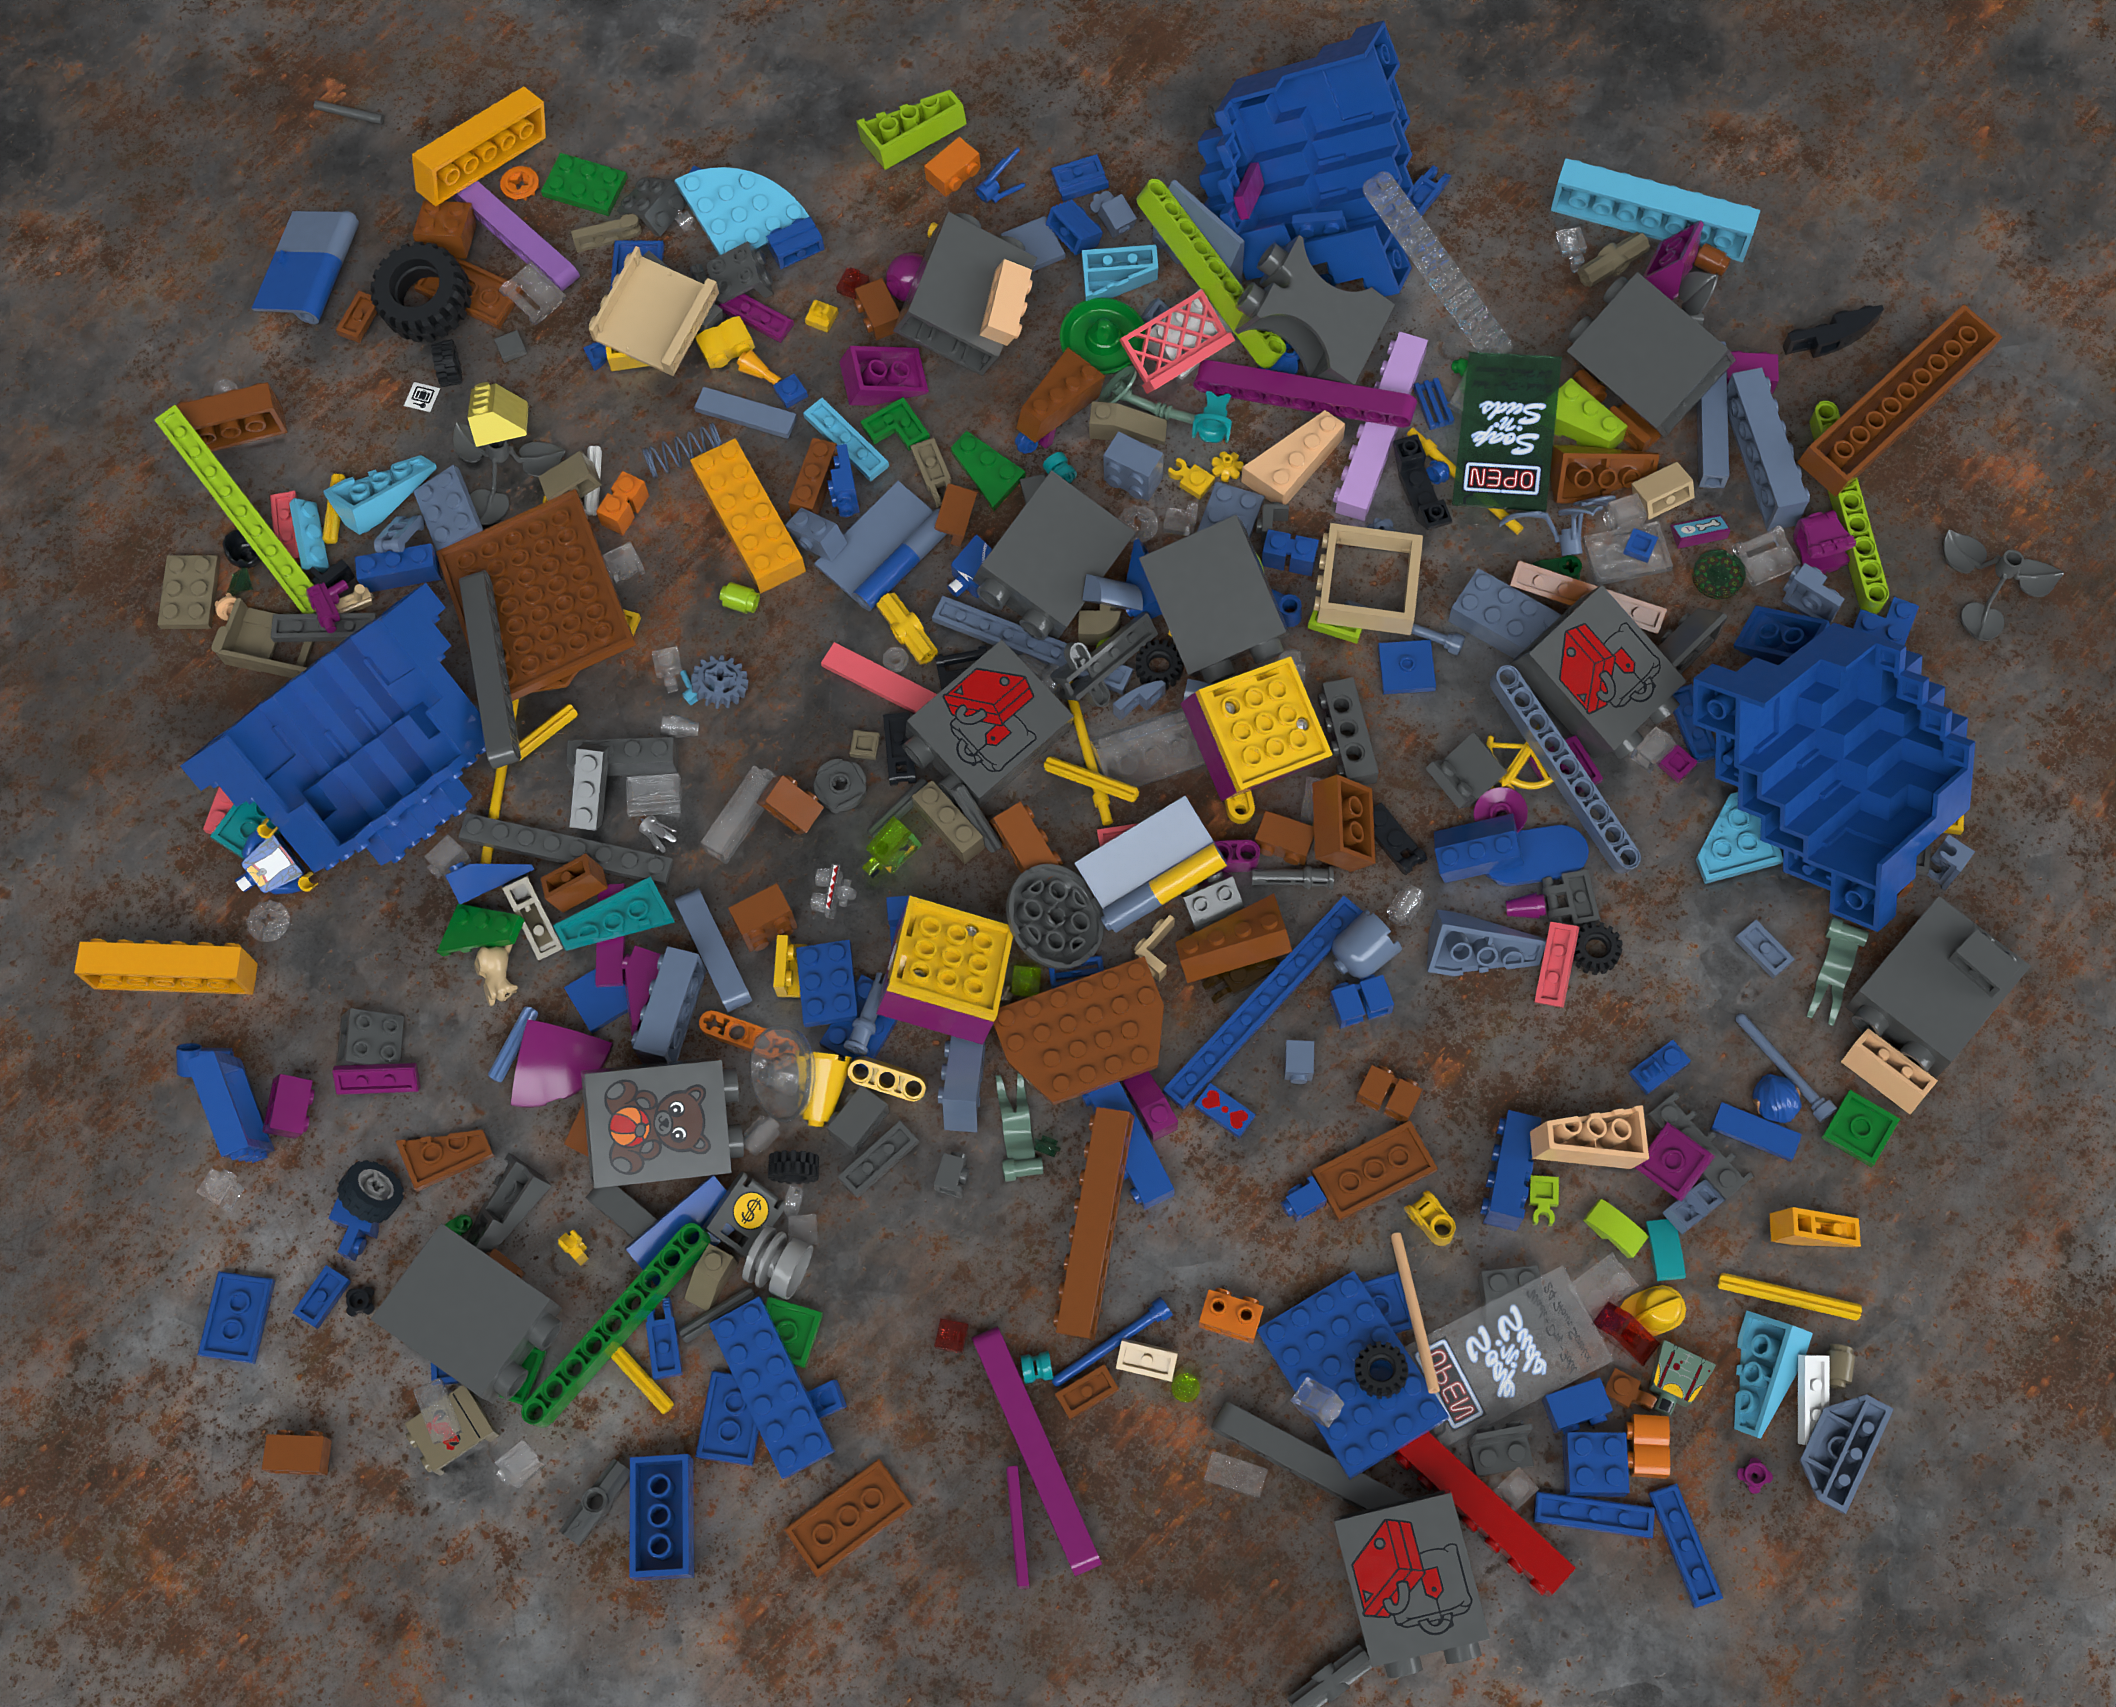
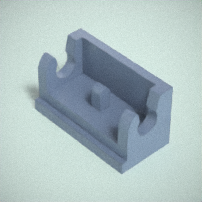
(1952, 858)

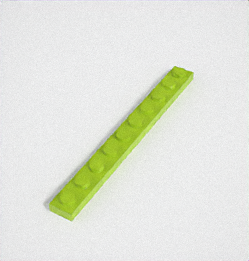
(236, 506)

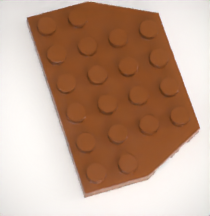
(1085, 1032)

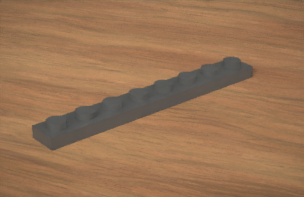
(564, 848)

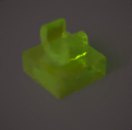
(1026, 981)

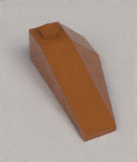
(1595, 471)

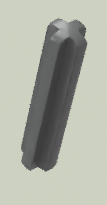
(898, 809)
(976, 817)
(701, 1324)

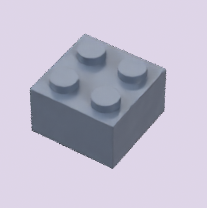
(1133, 466)

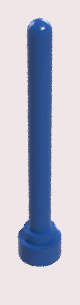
(1157, 1312)

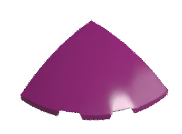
(553, 1062)

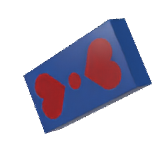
(1224, 1110)

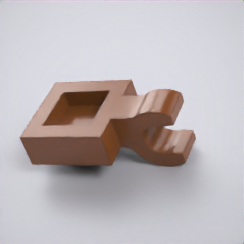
(1624, 1390)

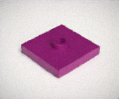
(1675, 1161)

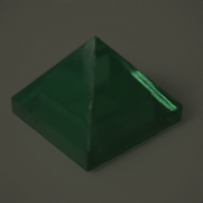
(240, 582)

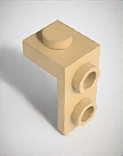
(1145, 946)

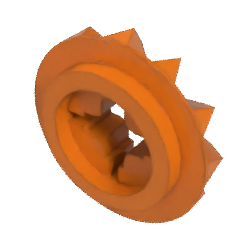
(513, 177)

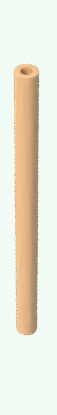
(1415, 1313)

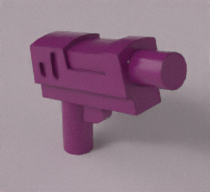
(323, 603)

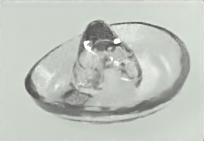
(782, 1072)

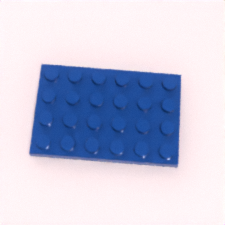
(1322, 1343)

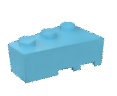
(1118, 270)

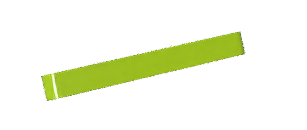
(1205, 268)
(1858, 519)

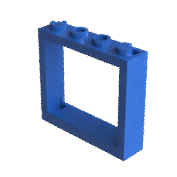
(230, 1106)

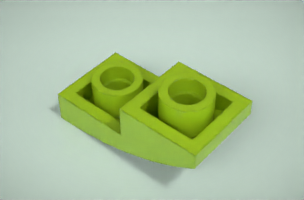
(1617, 1227)

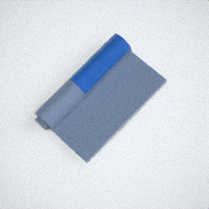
(883, 546)

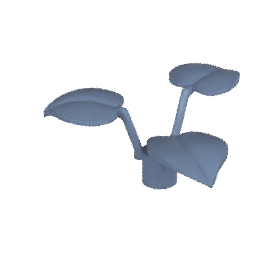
(1571, 538)

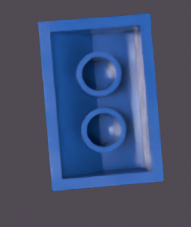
(1478, 848)

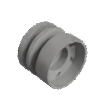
(773, 1260)

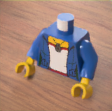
(271, 864)

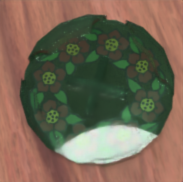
(1718, 574)

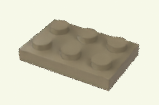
(189, 592)

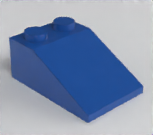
(1777, 634)

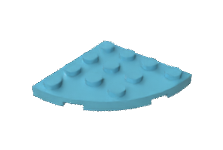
(738, 206)

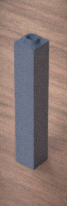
(1713, 436)

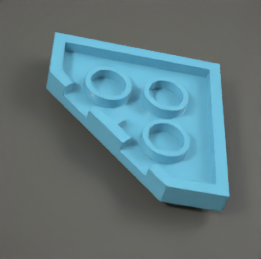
(1735, 845)

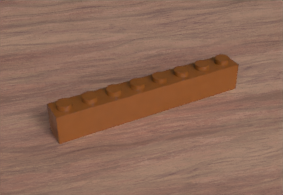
(1094, 1223)

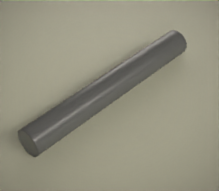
(348, 112)

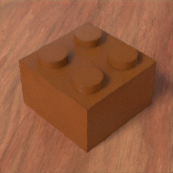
(447, 226)
(763, 918)

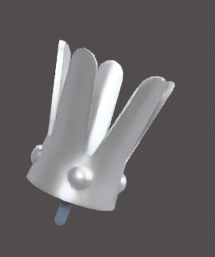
(651, 826)

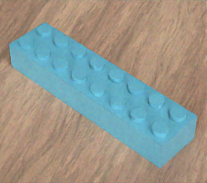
(1651, 207)

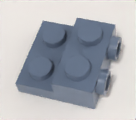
(1809, 596)

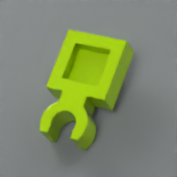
(1543, 1194)

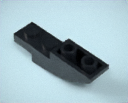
(1841, 332)

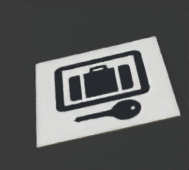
(422, 397)

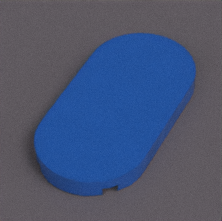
(1545, 854)

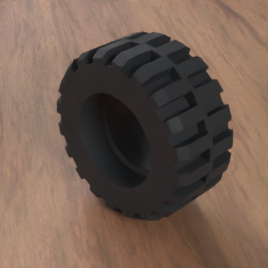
(401, 272)

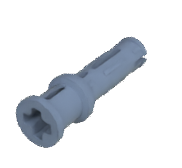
(864, 1025)

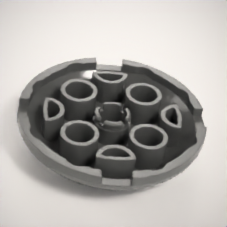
(1064, 899)

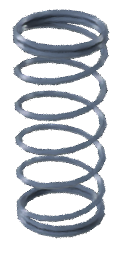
(648, 454)

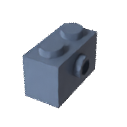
(816, 534)

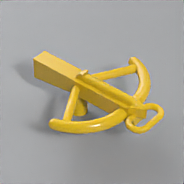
(1517, 765)

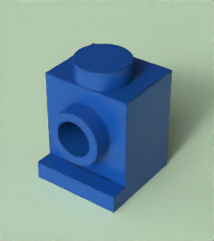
(1303, 1200)

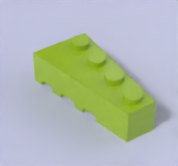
(911, 128)

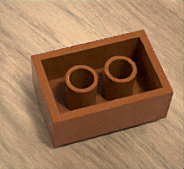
(1343, 823)

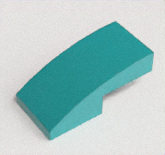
(1665, 1250)

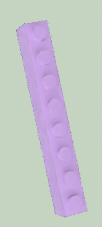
(1377, 439)

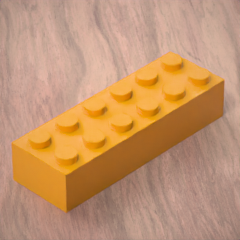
(479, 146)
(748, 516)
(166, 967)

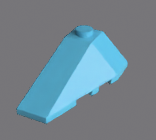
(1765, 1369)

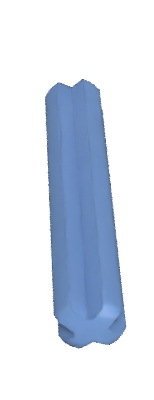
(511, 1046)

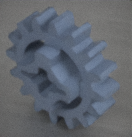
(719, 681)

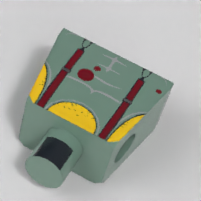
(1677, 1377)

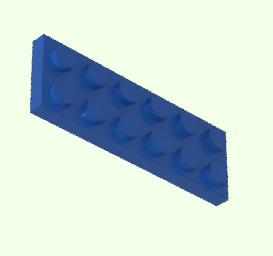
(771, 1388)

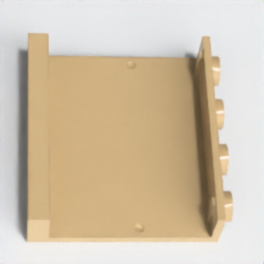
(652, 313)

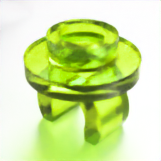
(1185, 1387)

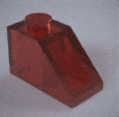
(1626, 1333)

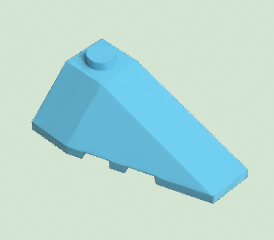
(373, 498)

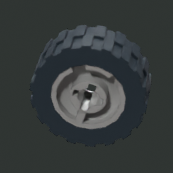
(370, 1191)

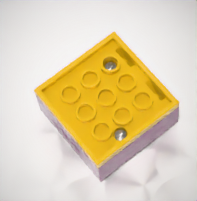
(1256, 728)
(946, 970)

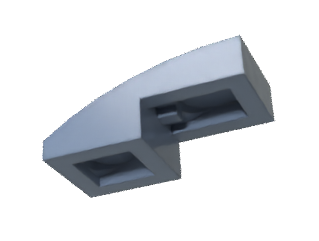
(1144, 695)
(1694, 1207)

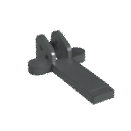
(1101, 661)

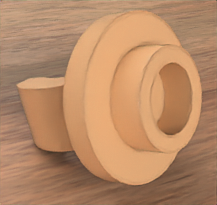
(225, 606)

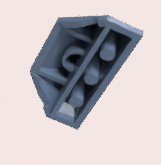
(1843, 1448)

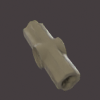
(1613, 259)

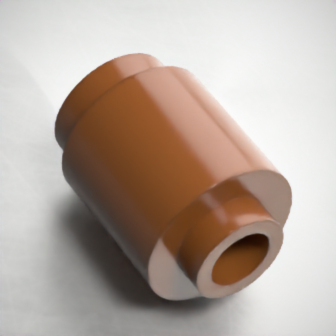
(1712, 260)

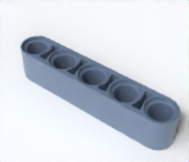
(713, 950)

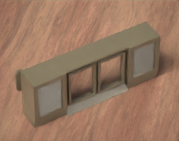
(249, 645)

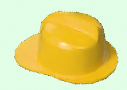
(1656, 1308)

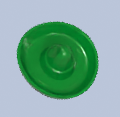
(1094, 333)

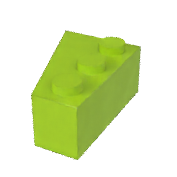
(1586, 419)

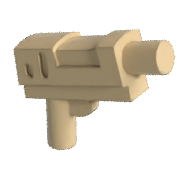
(355, 601)

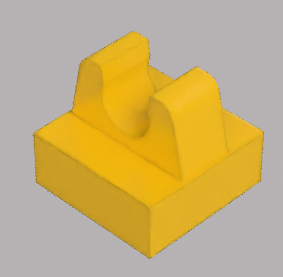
(821, 315)

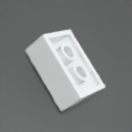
(1189, 340)

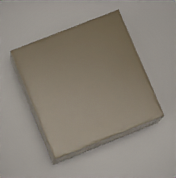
(865, 745)

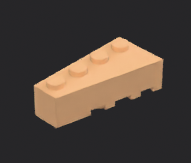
(1293, 460)
(1597, 1139)

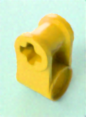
(1428, 1214)

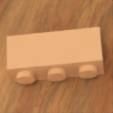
(1006, 302)
(1889, 1071)

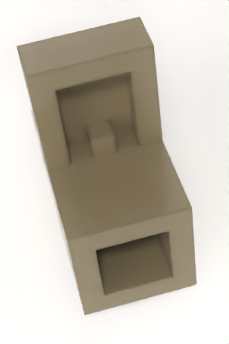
(1098, 624)

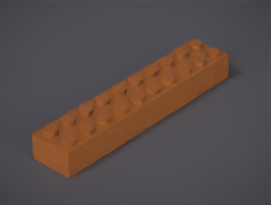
(1899, 400)

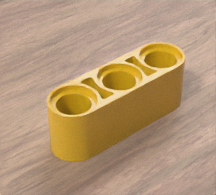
(901, 1075)

